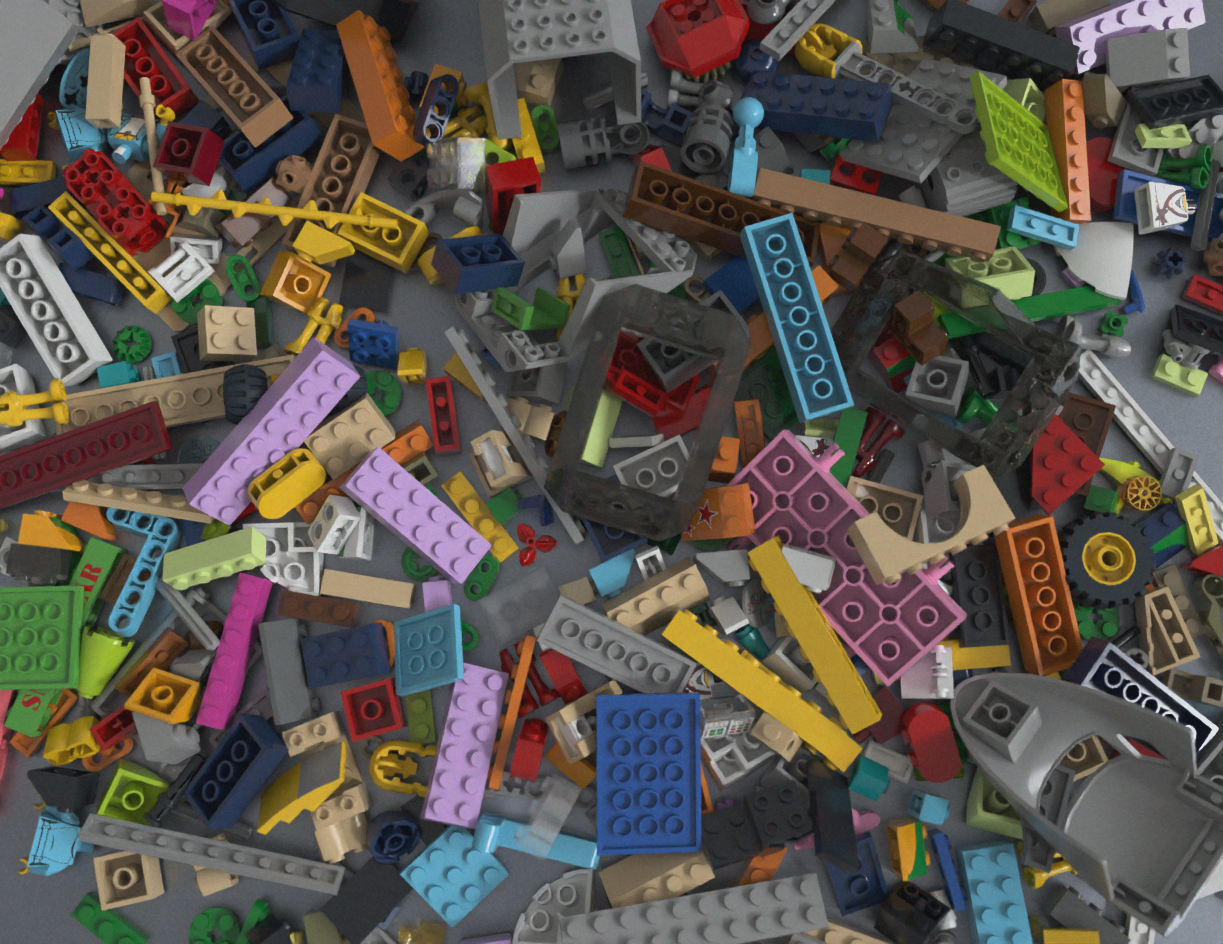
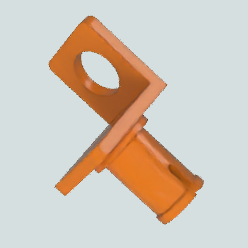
(171, 207)

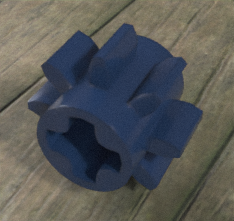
(416, 84)
(1170, 262)

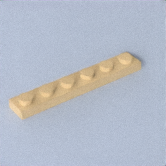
(134, 500)

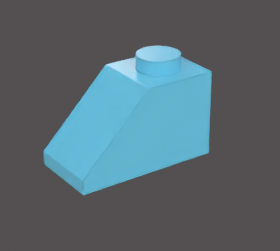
(612, 574)
(928, 807)

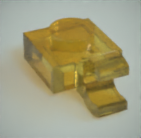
(427, 934)

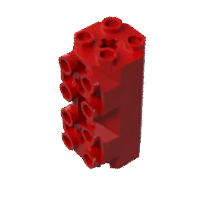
(114, 202)

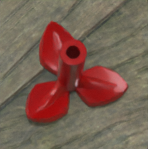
(527, 535)

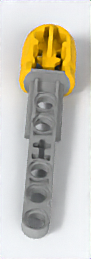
(823, 43)
(386, 764)

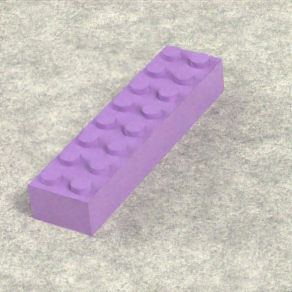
(271, 430)

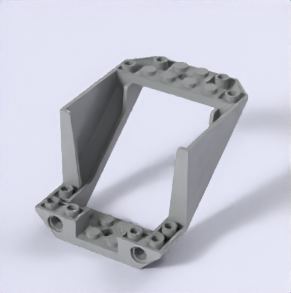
(531, 230)

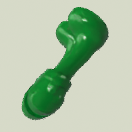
(1199, 164)
(974, 406)

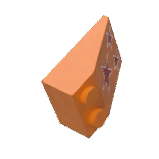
(722, 514)

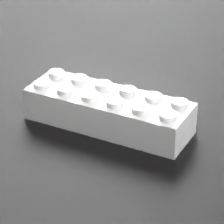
(50, 311)

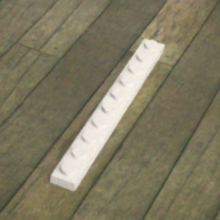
(1139, 426)

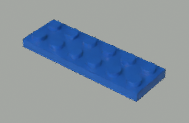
(1126, 207)

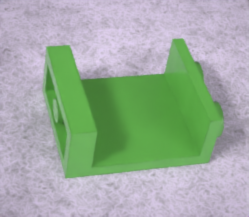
(545, 313)

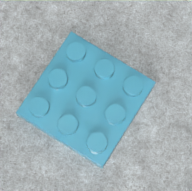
(428, 650)
(454, 874)

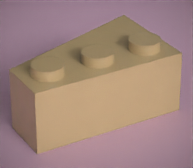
(1163, 631)

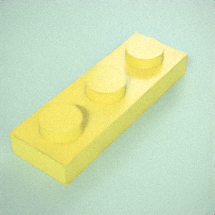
(1199, 523)

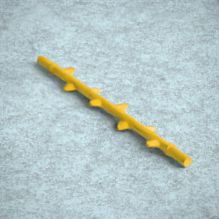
(286, 214)

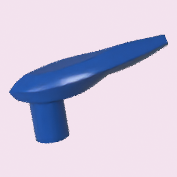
(1136, 295)

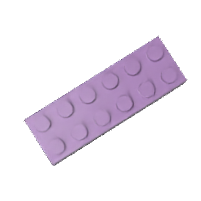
(1125, 19)
(415, 516)
(465, 747)

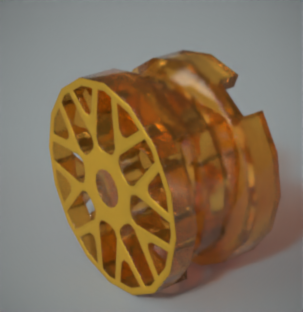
(1140, 493)

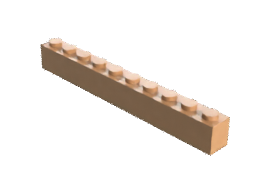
(889, 217)

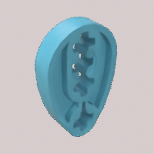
(71, 78)

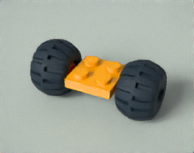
(248, 383)

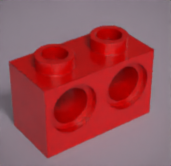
(854, 179)

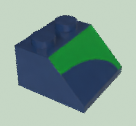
(1165, 530)

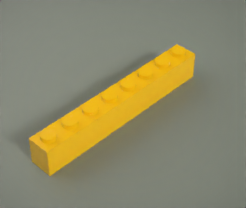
(815, 636)
(753, 683)

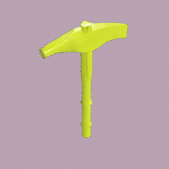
(1120, 471)

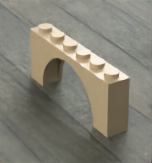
(890, 555)

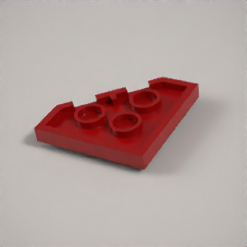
(1059, 465)

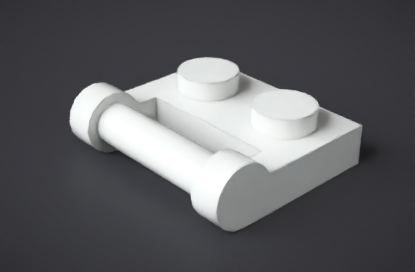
(185, 276)

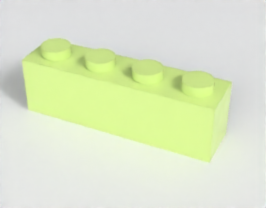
(214, 558)

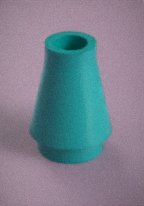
(752, 640)

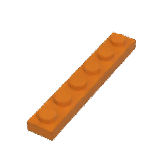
(507, 721)

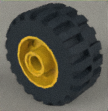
(1105, 560)

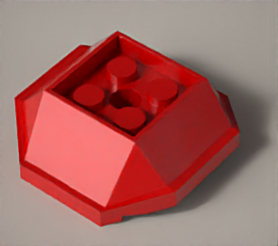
(698, 34)
(636, 384)

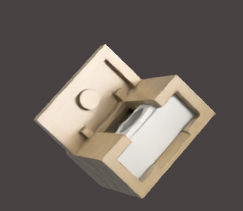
(498, 462)
(571, 727)

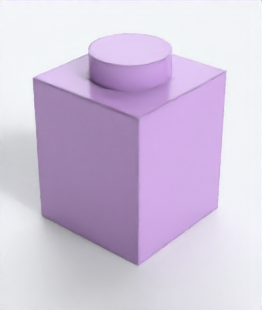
(436, 593)

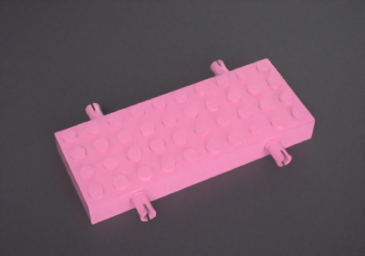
(812, 510)

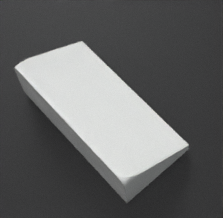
(206, 246)

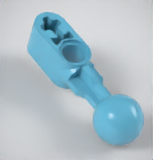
(743, 160)

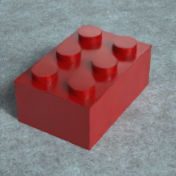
(503, 183)

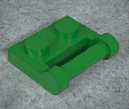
(999, 216)

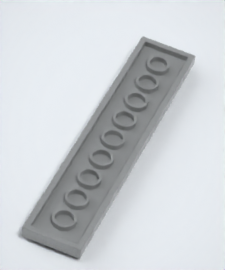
(710, 917)

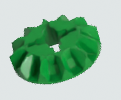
(137, 352)
(411, 568)

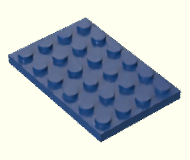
(648, 773)

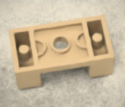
(352, 794)

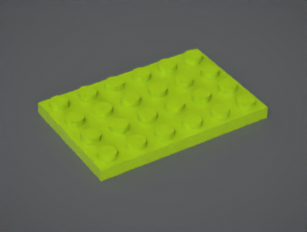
(1017, 142)

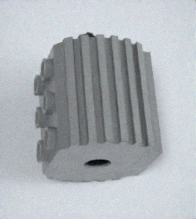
(965, 180)

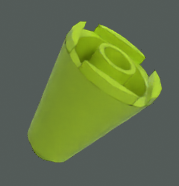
(99, 659)

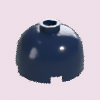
(751, 60)
(391, 836)

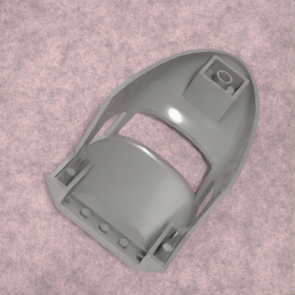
(1137, 825)

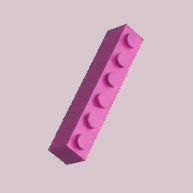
(234, 652)

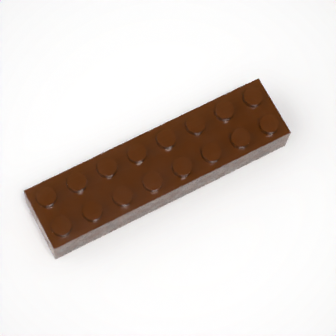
(703, 211)

